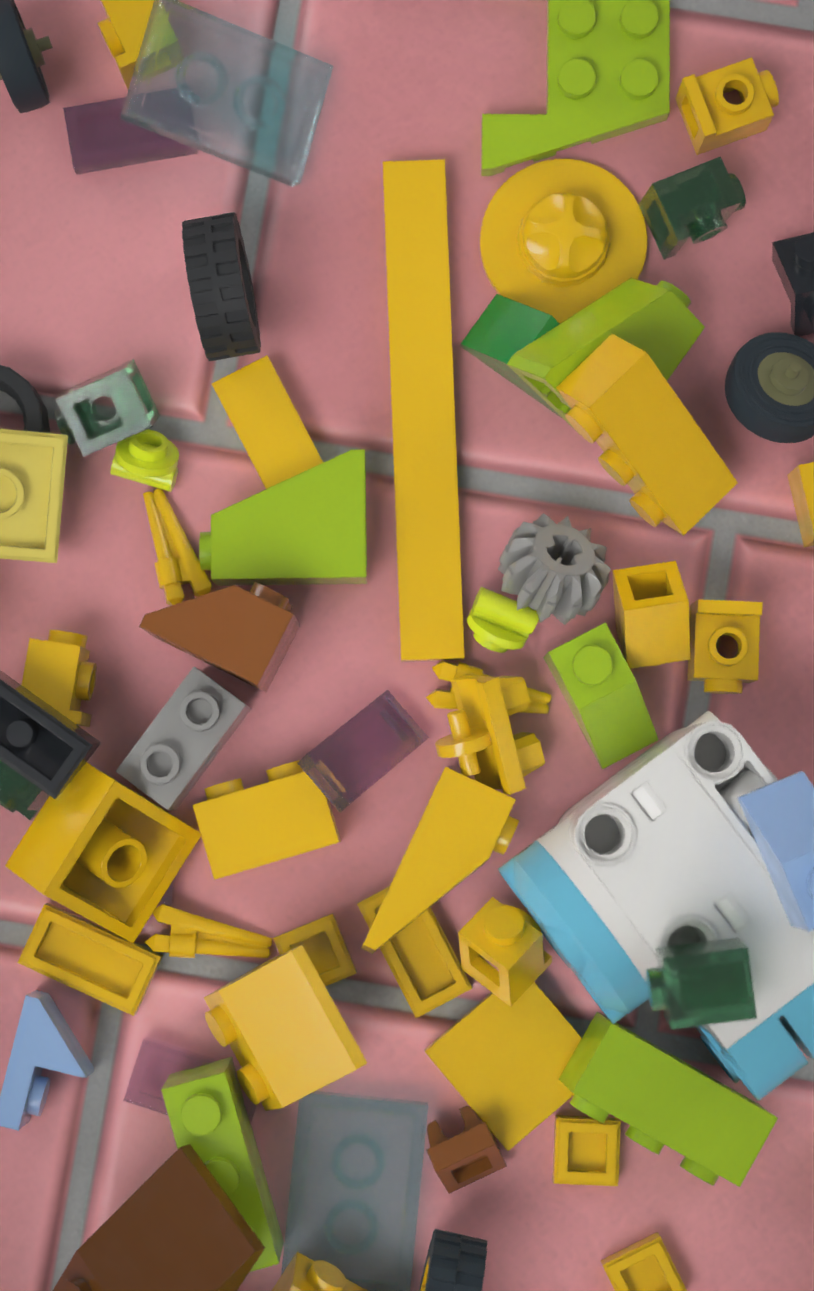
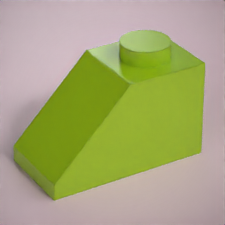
(602, 695)

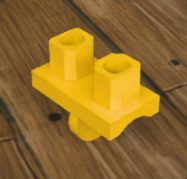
(483, 732)

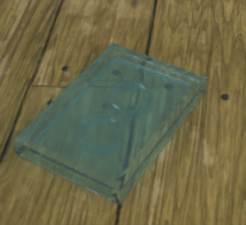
(226, 91)
(357, 1186)

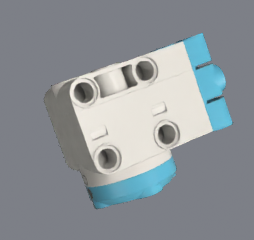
(669, 863)

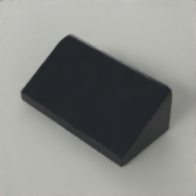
(40, 739)

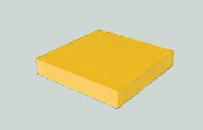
(509, 1061)

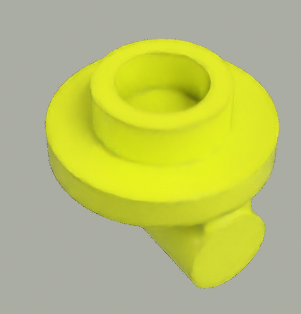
(147, 460)
(499, 623)

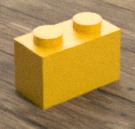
(264, 821)

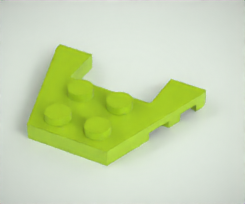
(602, 81)

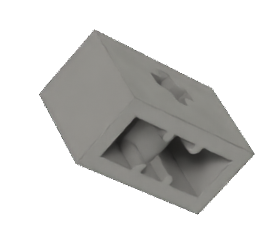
(183, 739)

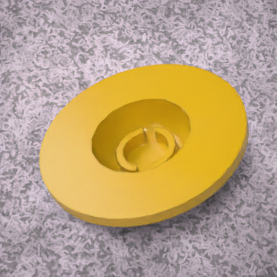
(562, 236)

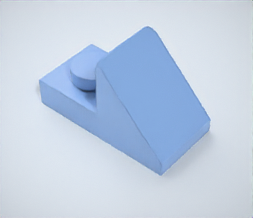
(39, 1043)

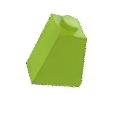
(635, 311)
(294, 531)

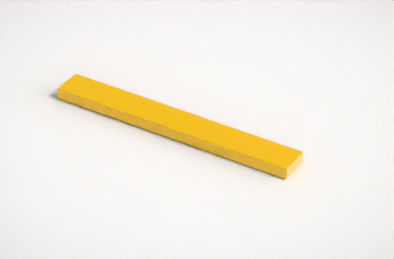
(423, 411)

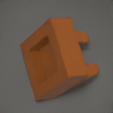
(465, 1156)

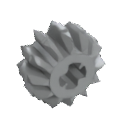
(554, 569)

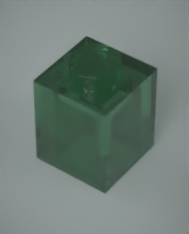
(702, 983)

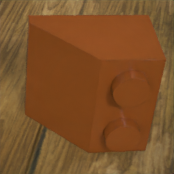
(231, 631)

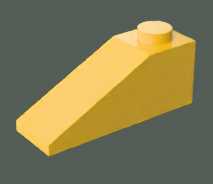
(449, 844)

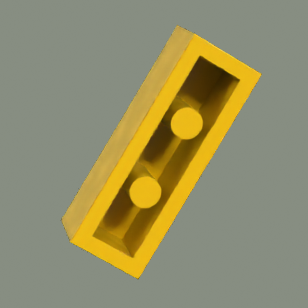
(645, 435)

